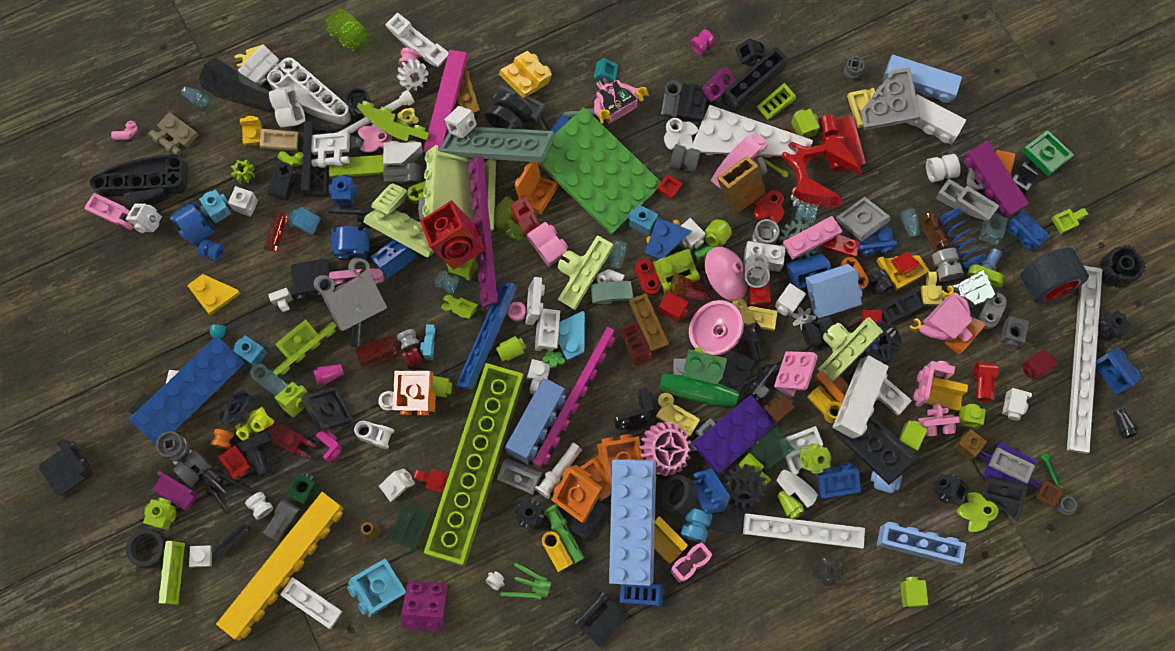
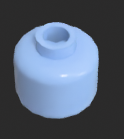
(880, 484)

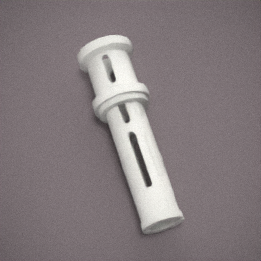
(553, 478)

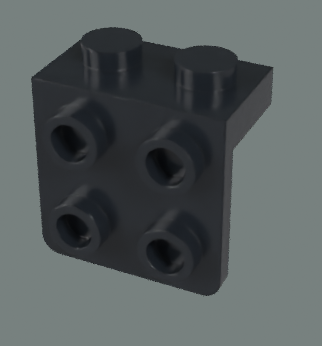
(303, 279)
(641, 416)
(65, 468)

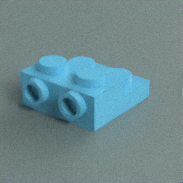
(375, 588)

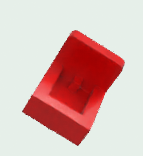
(235, 462)

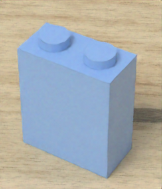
(834, 290)

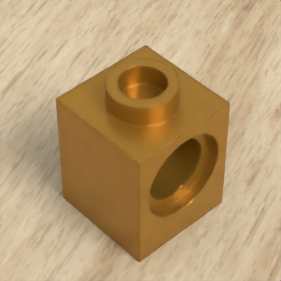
(969, 445)

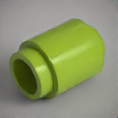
(511, 348)
(442, 386)

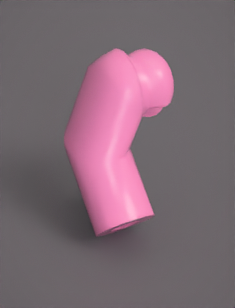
(127, 134)

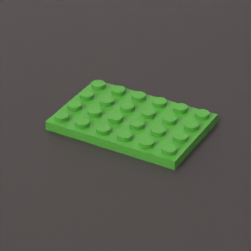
(598, 171)

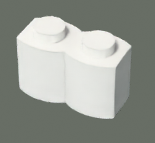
(287, 106)

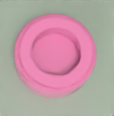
(517, 311)

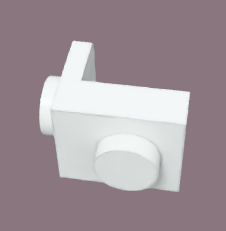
(396, 484)

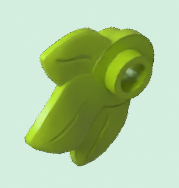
(974, 511)

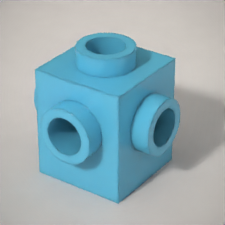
(215, 205)

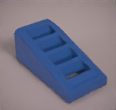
(659, 594)

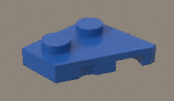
(665, 238)

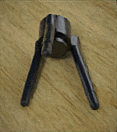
(360, 212)
(214, 480)

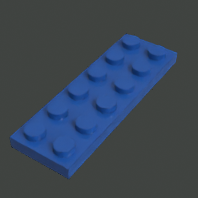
(187, 390)

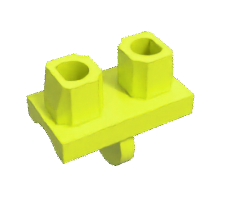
(257, 422)

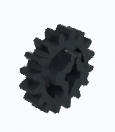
(752, 479)

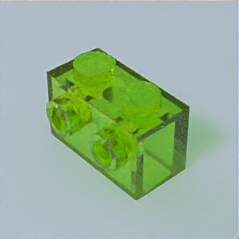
(346, 28)

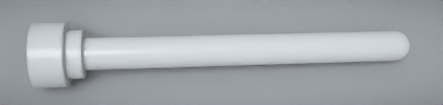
(405, 99)

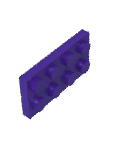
(733, 434)

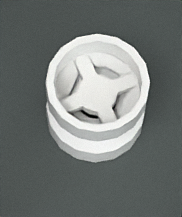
(259, 505)

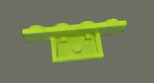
(298, 342)

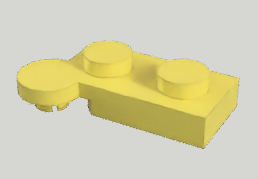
(764, 317)
(675, 414)

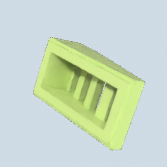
(390, 199)

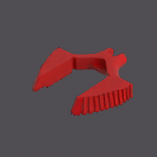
(809, 190)

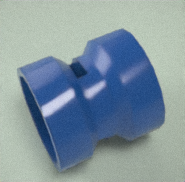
(211, 250)

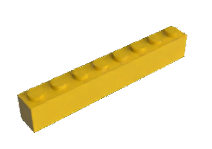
(280, 566)

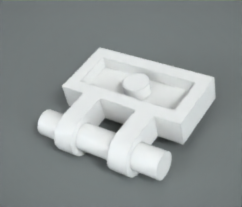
(328, 144)

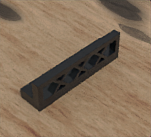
(307, 168)

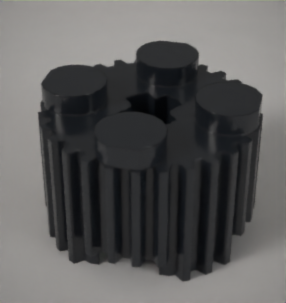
(1122, 266)

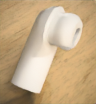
(608, 276)

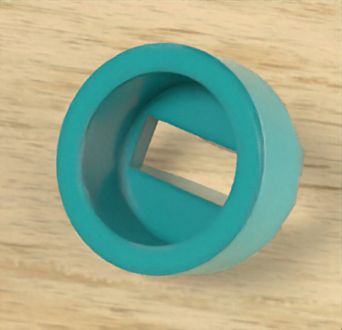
(217, 330)

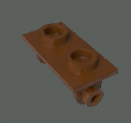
(934, 232)

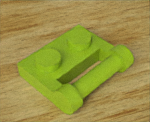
(674, 264)

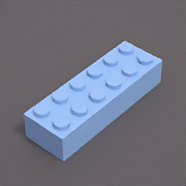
(632, 522)

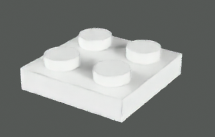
(534, 307)

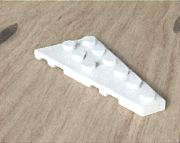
(725, 130)

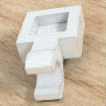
(537, 371)

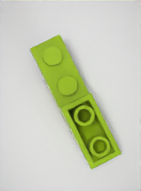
(384, 120)

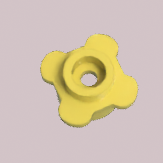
(408, 113)

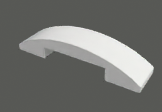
(413, 39)

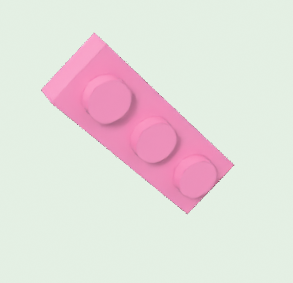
(812, 237)

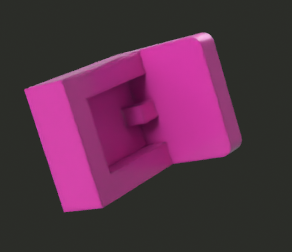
(330, 440)

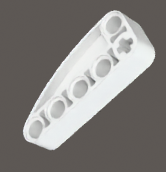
(291, 73)

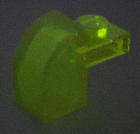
(505, 221)

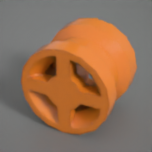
(222, 439)

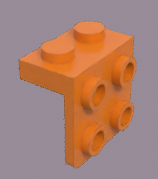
(535, 188)

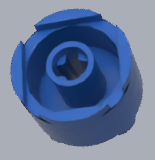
(193, 223)
(350, 242)

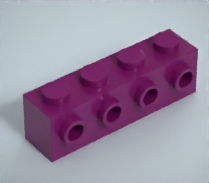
(995, 179)

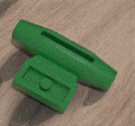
(701, 381)

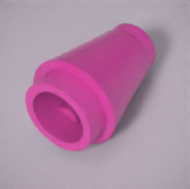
(328, 373)

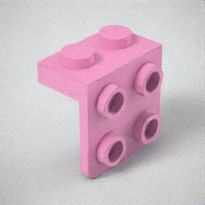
(934, 369)
(795, 372)

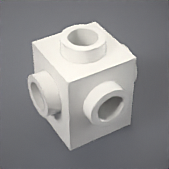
(144, 218)

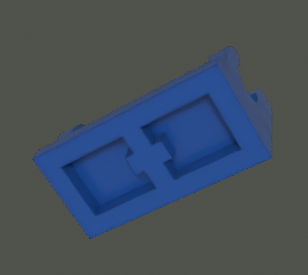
(393, 258)
(711, 492)

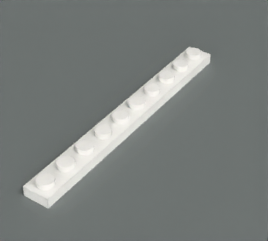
(1084, 363)

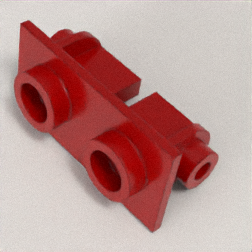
(844, 246)

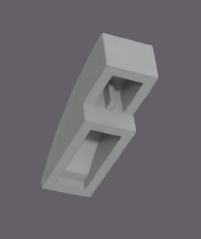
(967, 200)

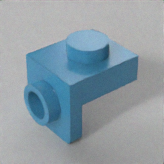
(304, 220)

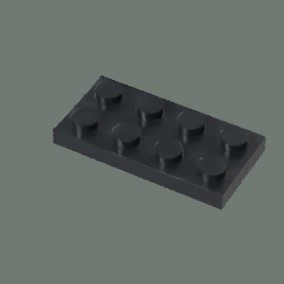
(880, 451)

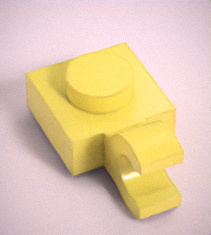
(931, 294)

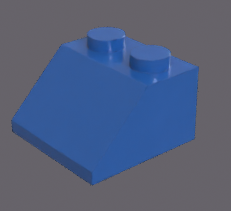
(1117, 371)

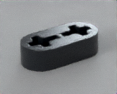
(255, 441)

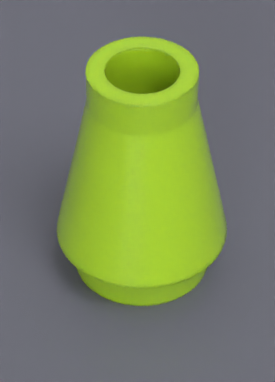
(791, 505)

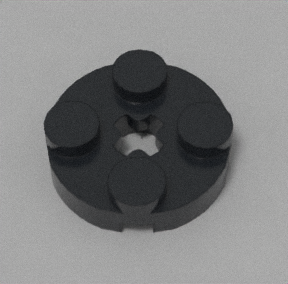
(238, 410)

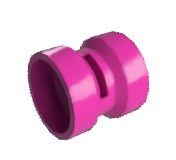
(703, 41)

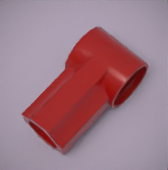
(985, 380)

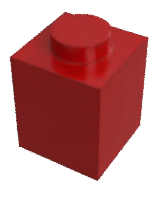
(759, 296)
(673, 307)

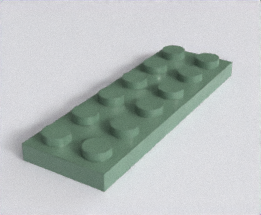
(500, 144)

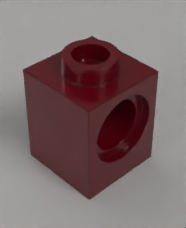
(1038, 364)

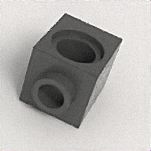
(1019, 326)

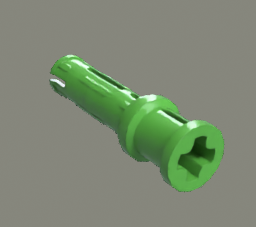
(559, 525)

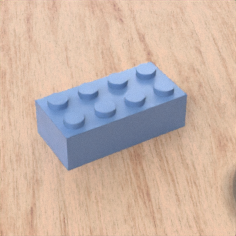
(535, 421)

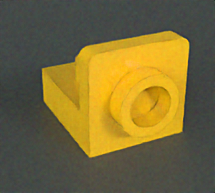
(251, 130)

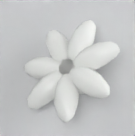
(800, 320)

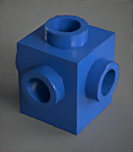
(342, 191)

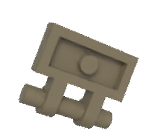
(175, 128)

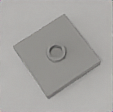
(863, 218)

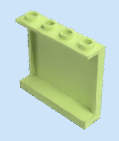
(449, 180)

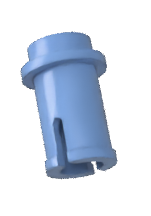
(992, 259)

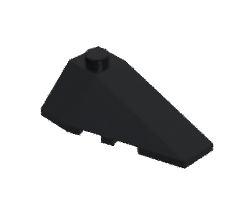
(233, 86)

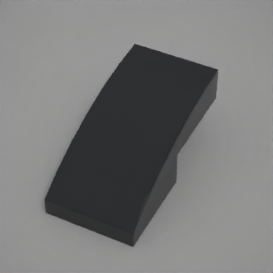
(1026, 175)
(901, 307)

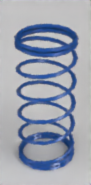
(976, 260)

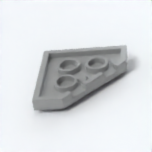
(892, 102)

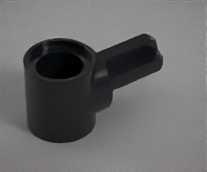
(751, 335)

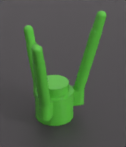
(540, 586)

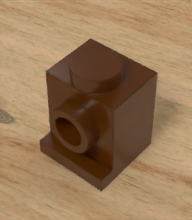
(779, 408)

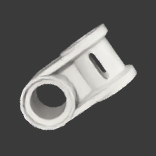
(377, 435)

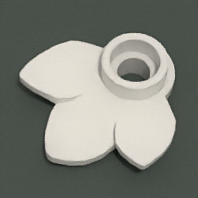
(681, 136)

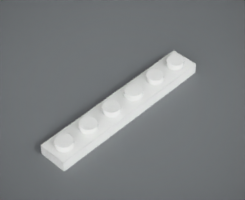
(804, 531)

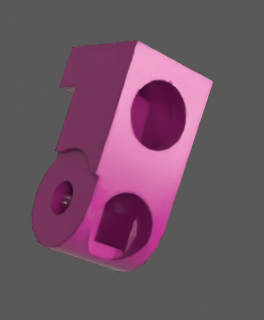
(718, 84)

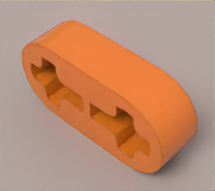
(862, 276)

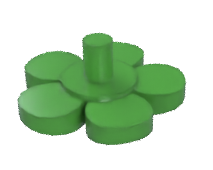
(553, 359)

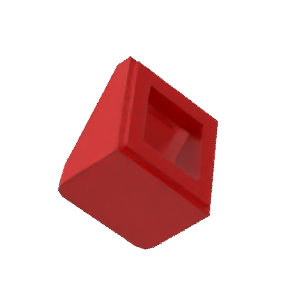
(905, 263)

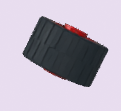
(1054, 275)

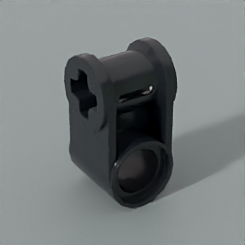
(281, 184)

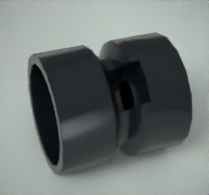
(354, 97)
(814, 332)

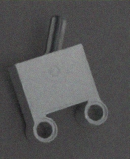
(352, 300)

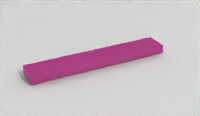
(446, 98)

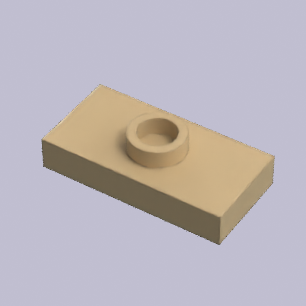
(279, 140)

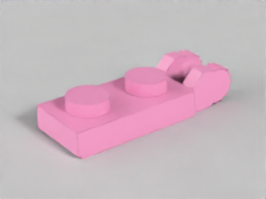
(108, 210)
(342, 277)

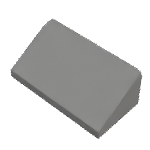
(519, 475)

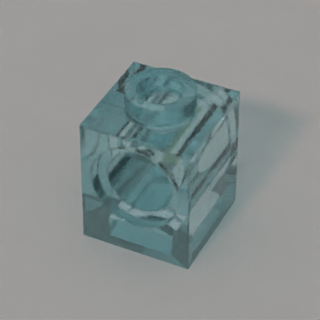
(991, 235)

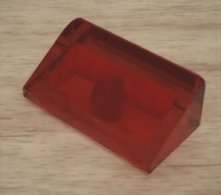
(275, 231)
(376, 351)

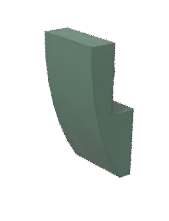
(611, 291)

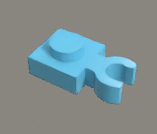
(427, 346)

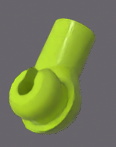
(296, 160)

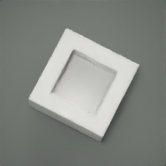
(200, 556)

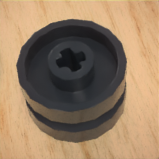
(508, 112)

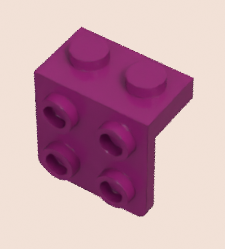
(424, 606)

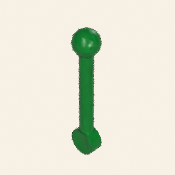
(1045, 457)

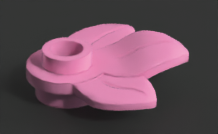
(372, 138)

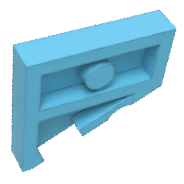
(572, 336)

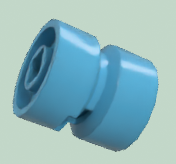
(696, 525)

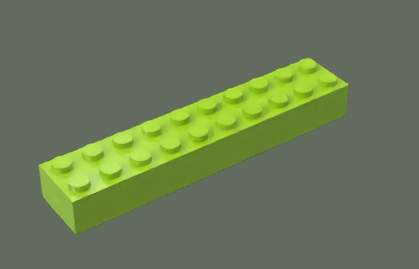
(474, 465)

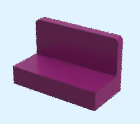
(175, 491)

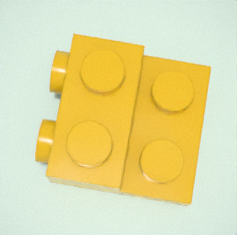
(526, 74)

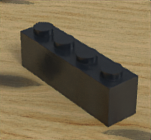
(754, 79)

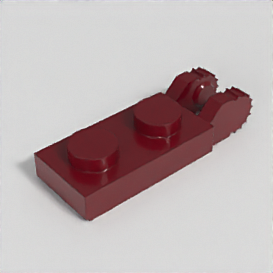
(288, 439)

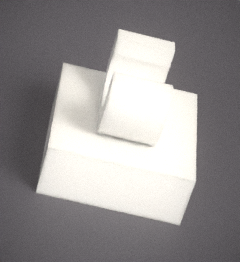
(281, 298)

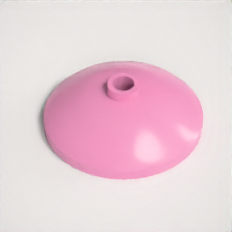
(726, 273)
(710, 321)

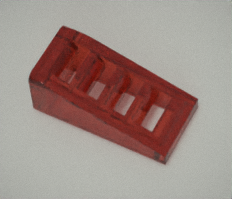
(688, 288)
(641, 353)

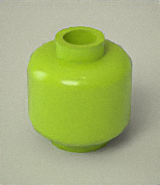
(718, 233)

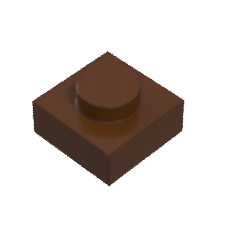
(1049, 493)

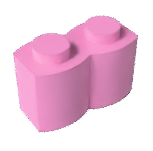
(547, 243)
(695, 559)

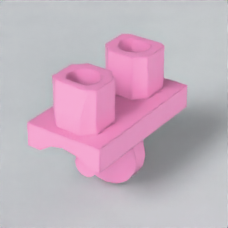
(947, 421)

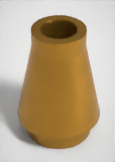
(374, 532)

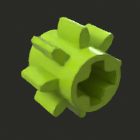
(243, 176)

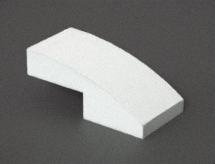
(792, 483)

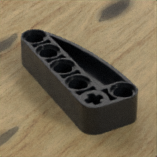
(143, 170)

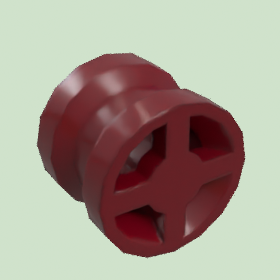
(412, 357)

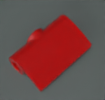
(847, 132)

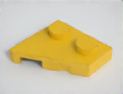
(901, 281)
(212, 293)

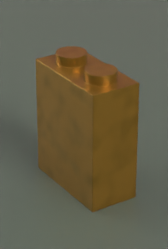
(741, 184)

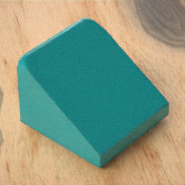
(606, 69)

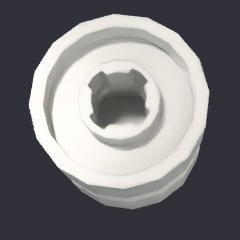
(944, 167)

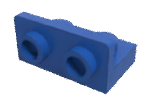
(1027, 231)
(879, 241)
(839, 480)

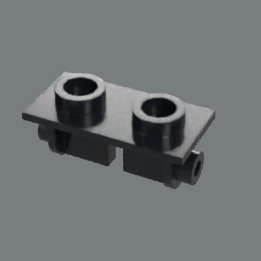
(756, 387)

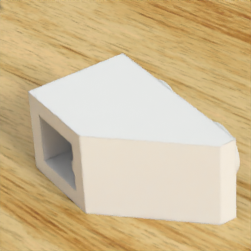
(399, 154)

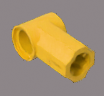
(824, 403)
(557, 552)

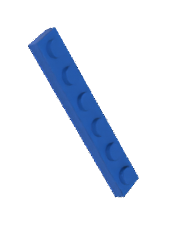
(486, 337)

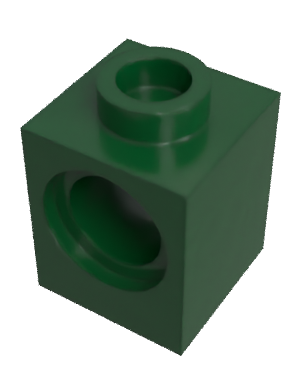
(305, 497)

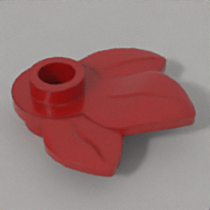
(767, 208)

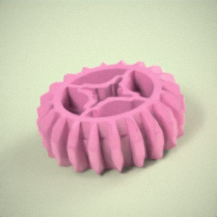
(667, 432)

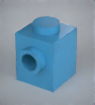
(642, 219)
(249, 350)

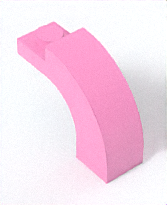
(749, 146)

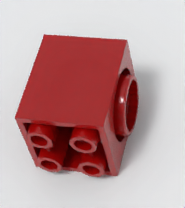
(452, 235)

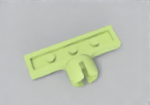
(582, 270)
(847, 346)

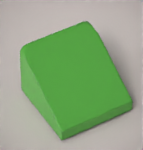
(700, 254)

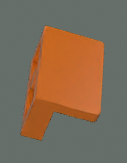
(836, 390)

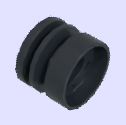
(890, 347)

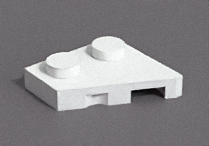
(799, 441)

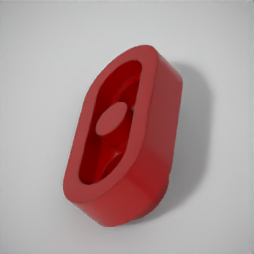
(647, 276)

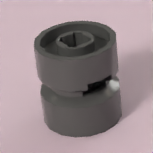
(684, 158)
(172, 446)
(187, 473)

